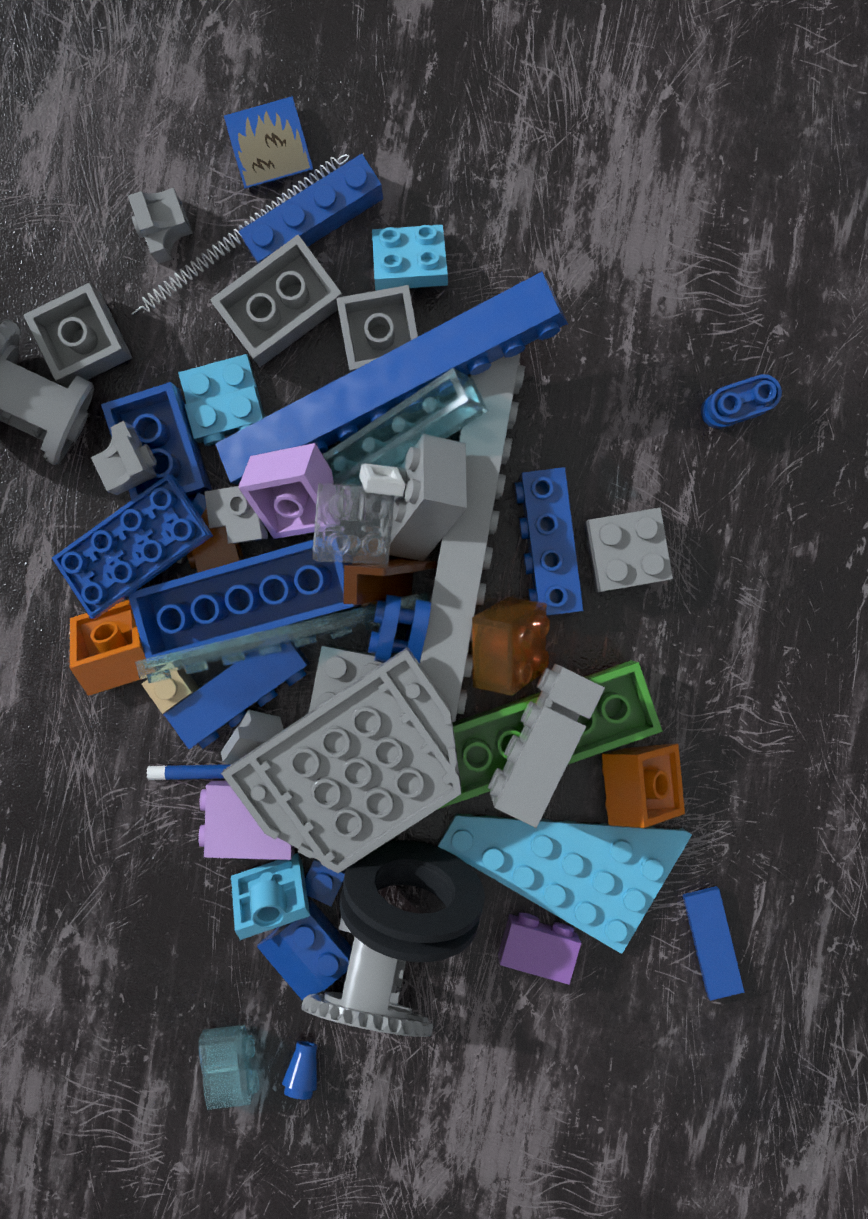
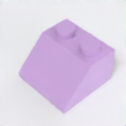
(285, 487)

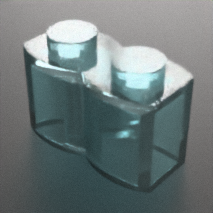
(227, 1067)

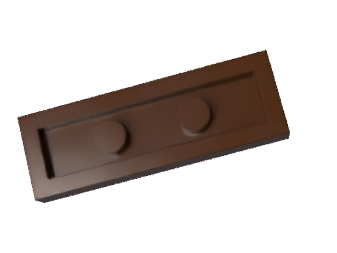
(373, 581)

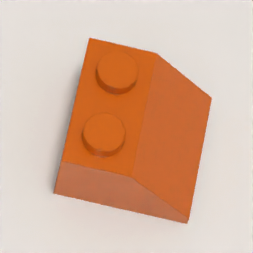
(105, 649)
(643, 785)

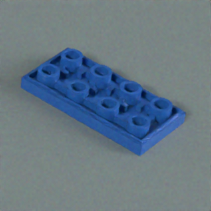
(132, 546)

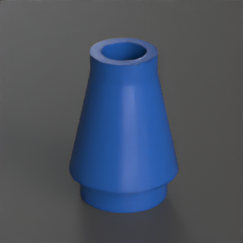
(302, 1072)

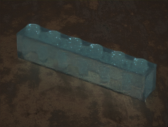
(434, 410)

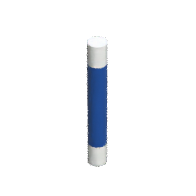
(185, 772)

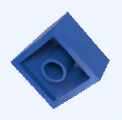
(308, 953)

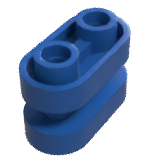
(741, 401)
(389, 615)

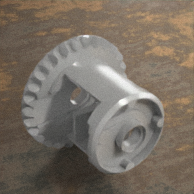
(39, 404)
(369, 996)

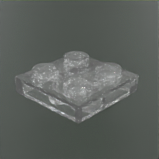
(352, 524)

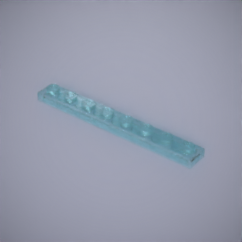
(266, 642)

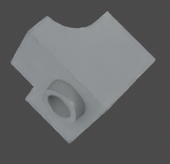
(160, 220)
(124, 461)
(231, 510)
(251, 733)

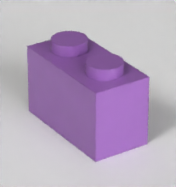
(539, 948)

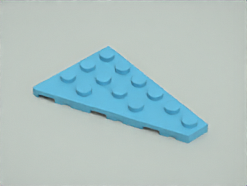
(581, 872)

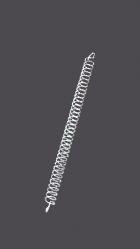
(232, 244)

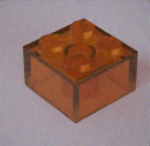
(509, 645)

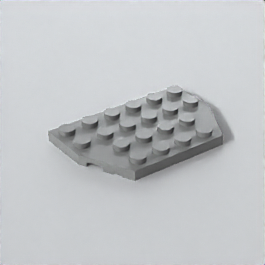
(354, 766)

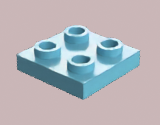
(409, 257)
(269, 896)

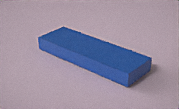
(713, 943)

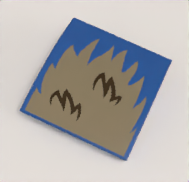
(268, 142)

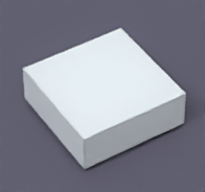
(382, 479)

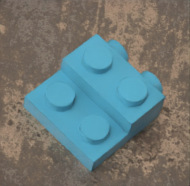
(221, 398)

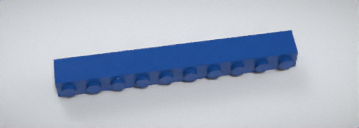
(355, 400)

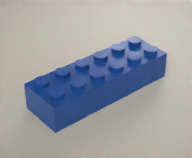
(237, 600)

